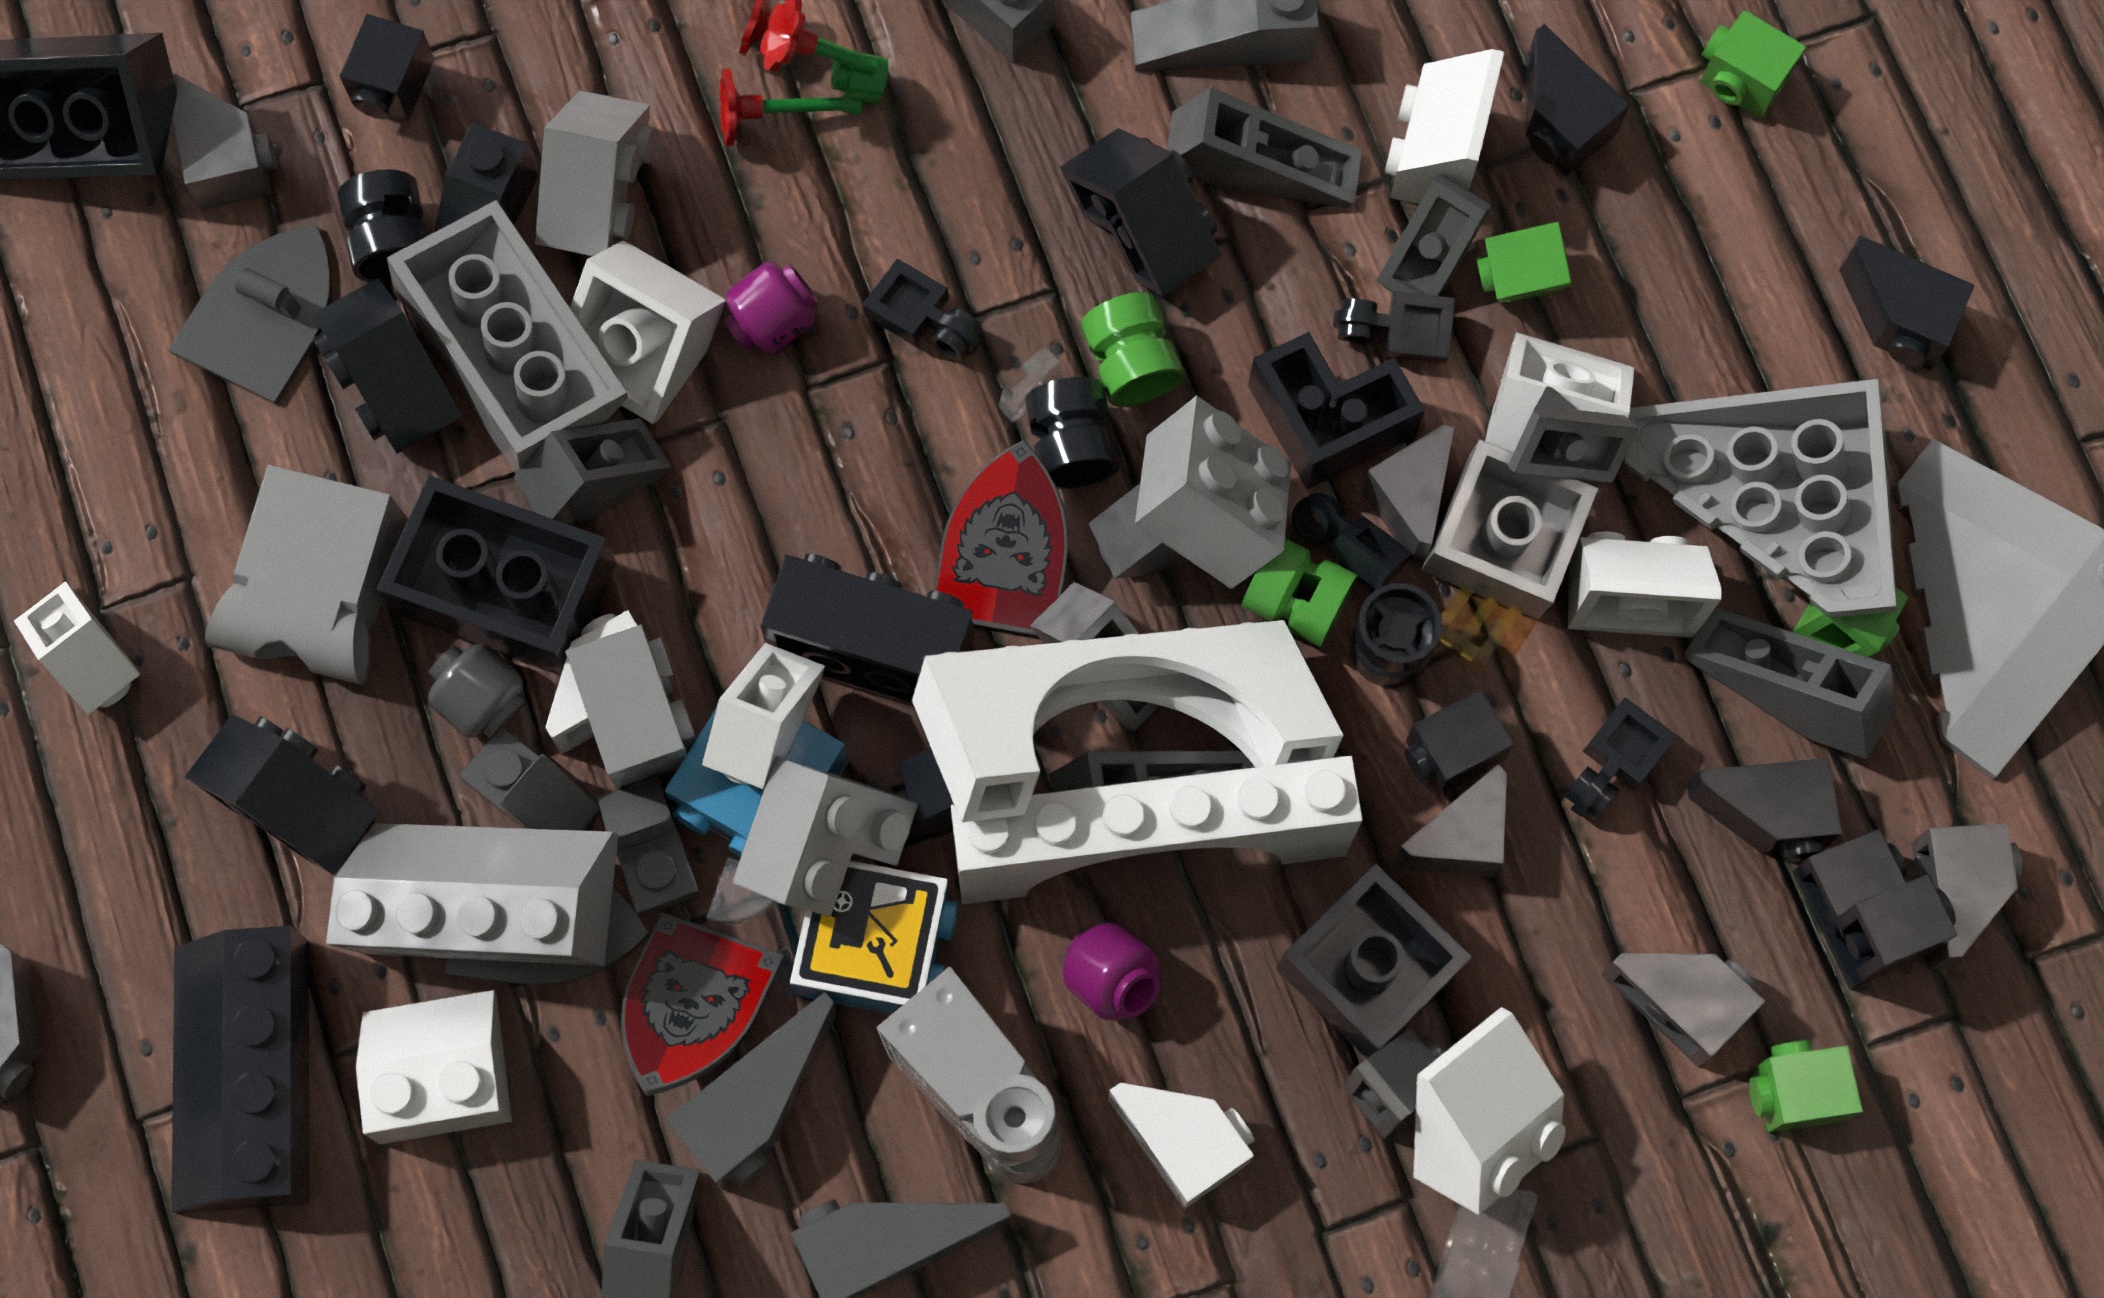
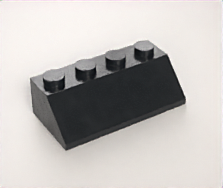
(84, 106)
(241, 1071)

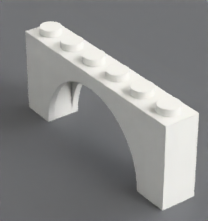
(1232, 677)
(1283, 809)

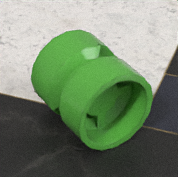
(1129, 341)
(1278, 582)

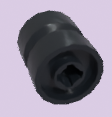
(383, 217)
(1071, 431)
(1395, 635)

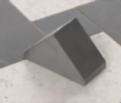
(1409, 490)
(1465, 835)

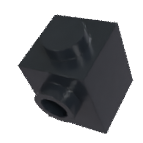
(386, 68)
(1457, 743)

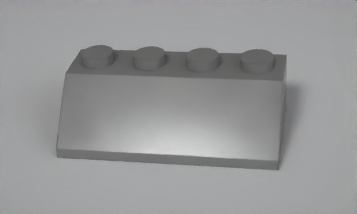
(504, 332)
(476, 894)

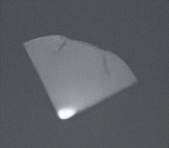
(1040, 369)
(734, 903)

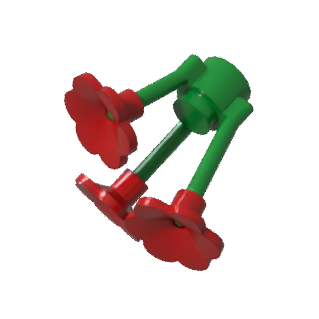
(854, 73)

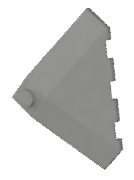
(1787, 479)
(2006, 596)

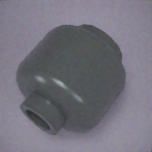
(475, 690)

